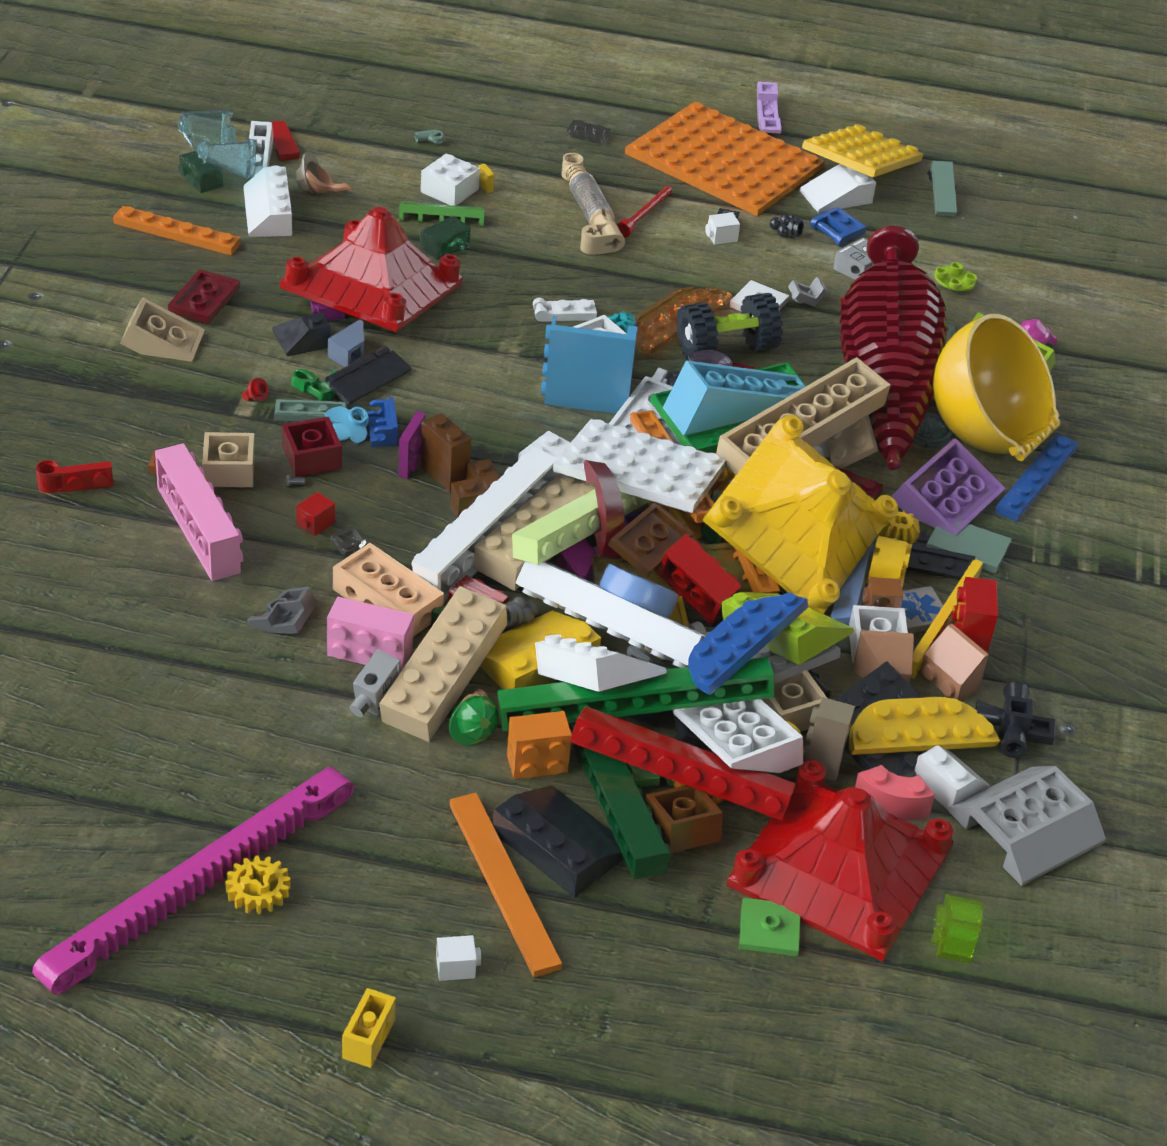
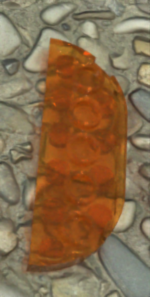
(658, 322)

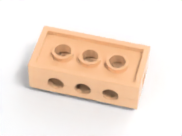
(384, 582)

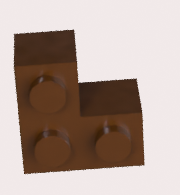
(478, 480)

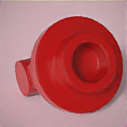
(257, 390)

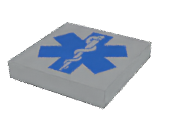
(920, 608)

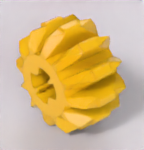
(902, 527)

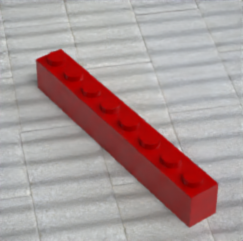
(681, 762)

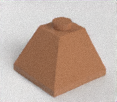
(880, 646)

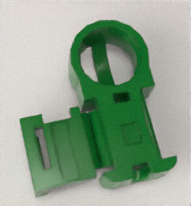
(308, 382)

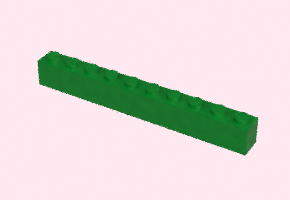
(649, 695)

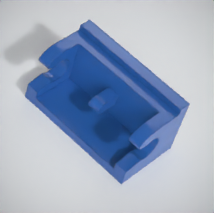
(383, 423)

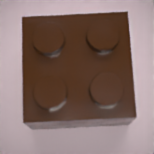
(686, 817)

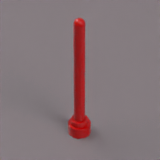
(628, 225)

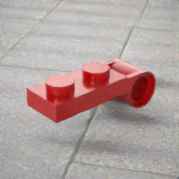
(73, 478)

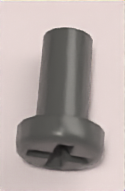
(294, 481)

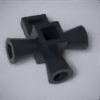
(1017, 721)

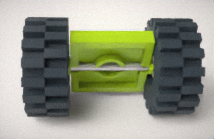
(759, 320)

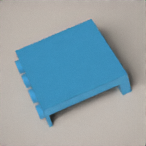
(588, 368)

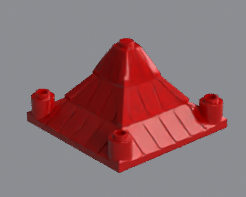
(374, 274)
(843, 863)

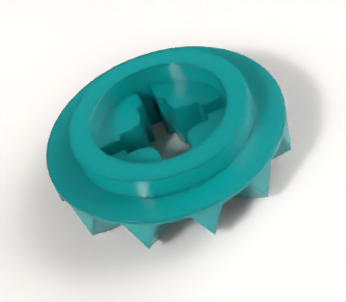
(623, 319)

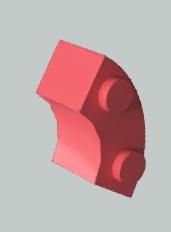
(899, 795)

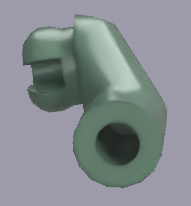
(432, 136)

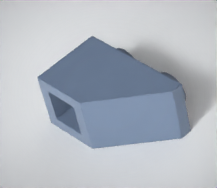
(347, 344)

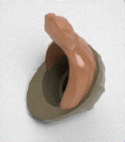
(315, 179)

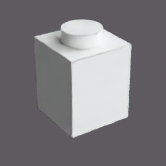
(723, 228)
(457, 958)

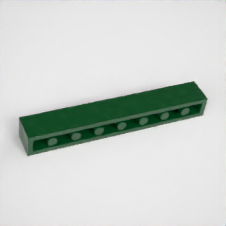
(625, 812)

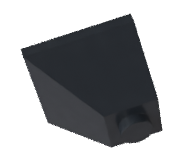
(303, 334)

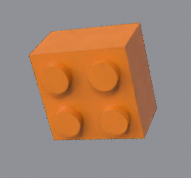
(539, 745)

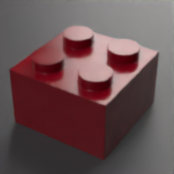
(311, 446)

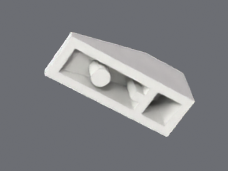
(263, 135)

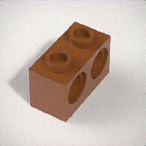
(883, 593)

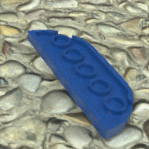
(741, 638)

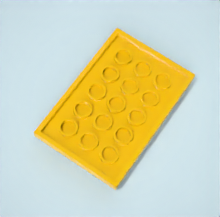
(863, 150)

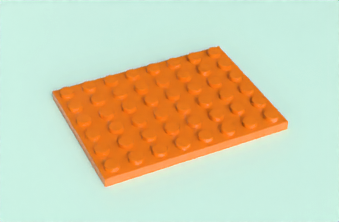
(725, 158)

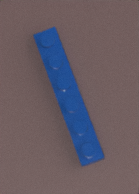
(1036, 477)

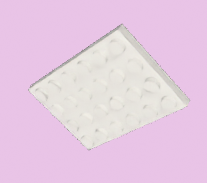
(643, 464)

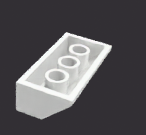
(268, 203)

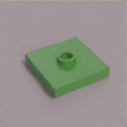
(768, 928)

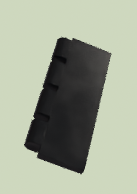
(367, 374)

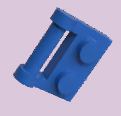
(840, 221)

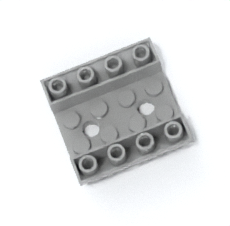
(1045, 829)

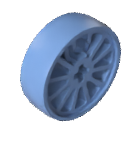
(638, 590)

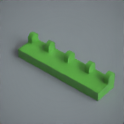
(442, 210)

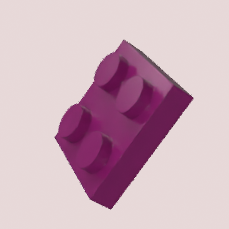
(410, 446)

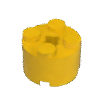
(890, 559)

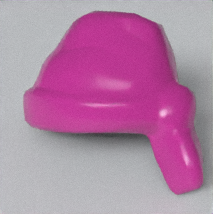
(1039, 331)

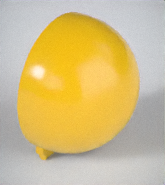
(995, 388)

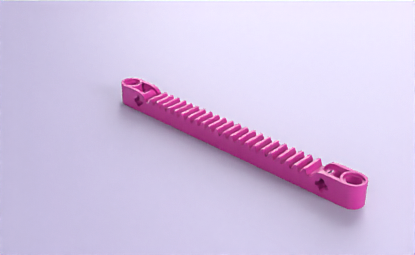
(312, 800)

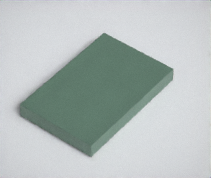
(974, 541)

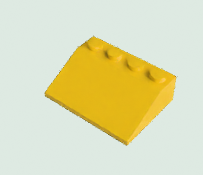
(514, 658)

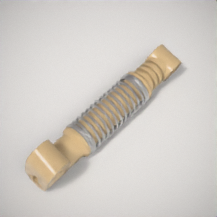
(602, 232)

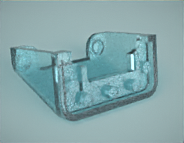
(216, 142)

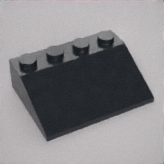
(557, 837)

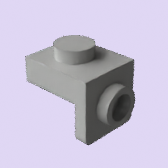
(808, 294)

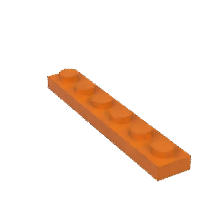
(177, 230)

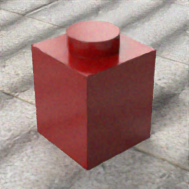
(315, 513)

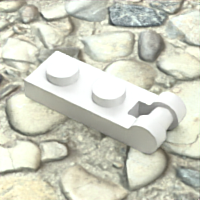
(564, 310)

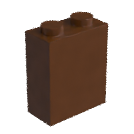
(444, 450)

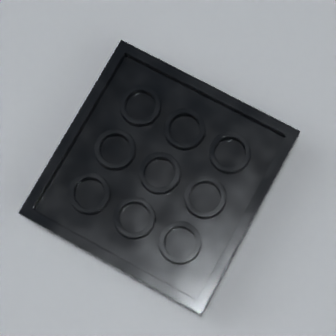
(881, 685)

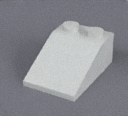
(839, 188)

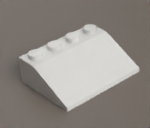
(590, 665)
(746, 735)

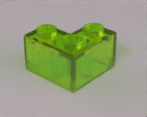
(958, 928)

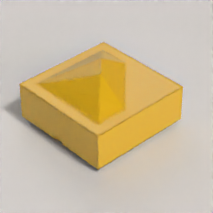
(486, 178)

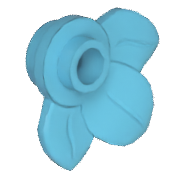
(346, 425)

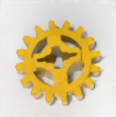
(258, 884)

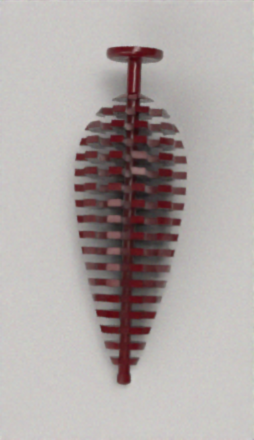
(898, 329)

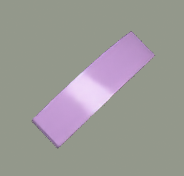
(767, 107)

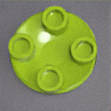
(955, 277)

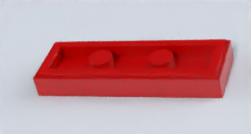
(283, 142)

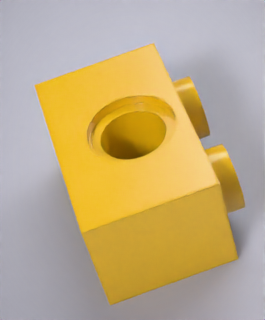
(368, 1027)

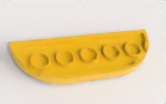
(919, 726)

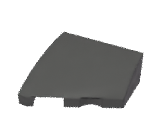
(286, 612)

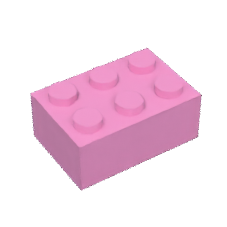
(361, 628)

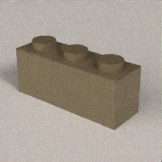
(829, 735)

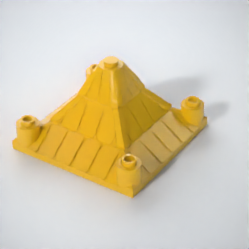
(799, 516)

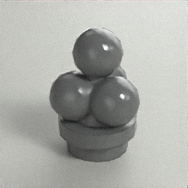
(520, 611)

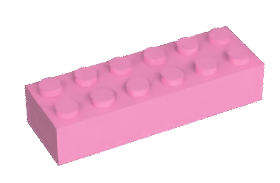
(199, 512)

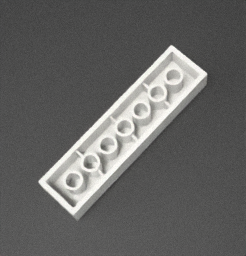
(453, 551)
(606, 611)

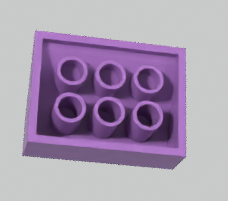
(948, 489)

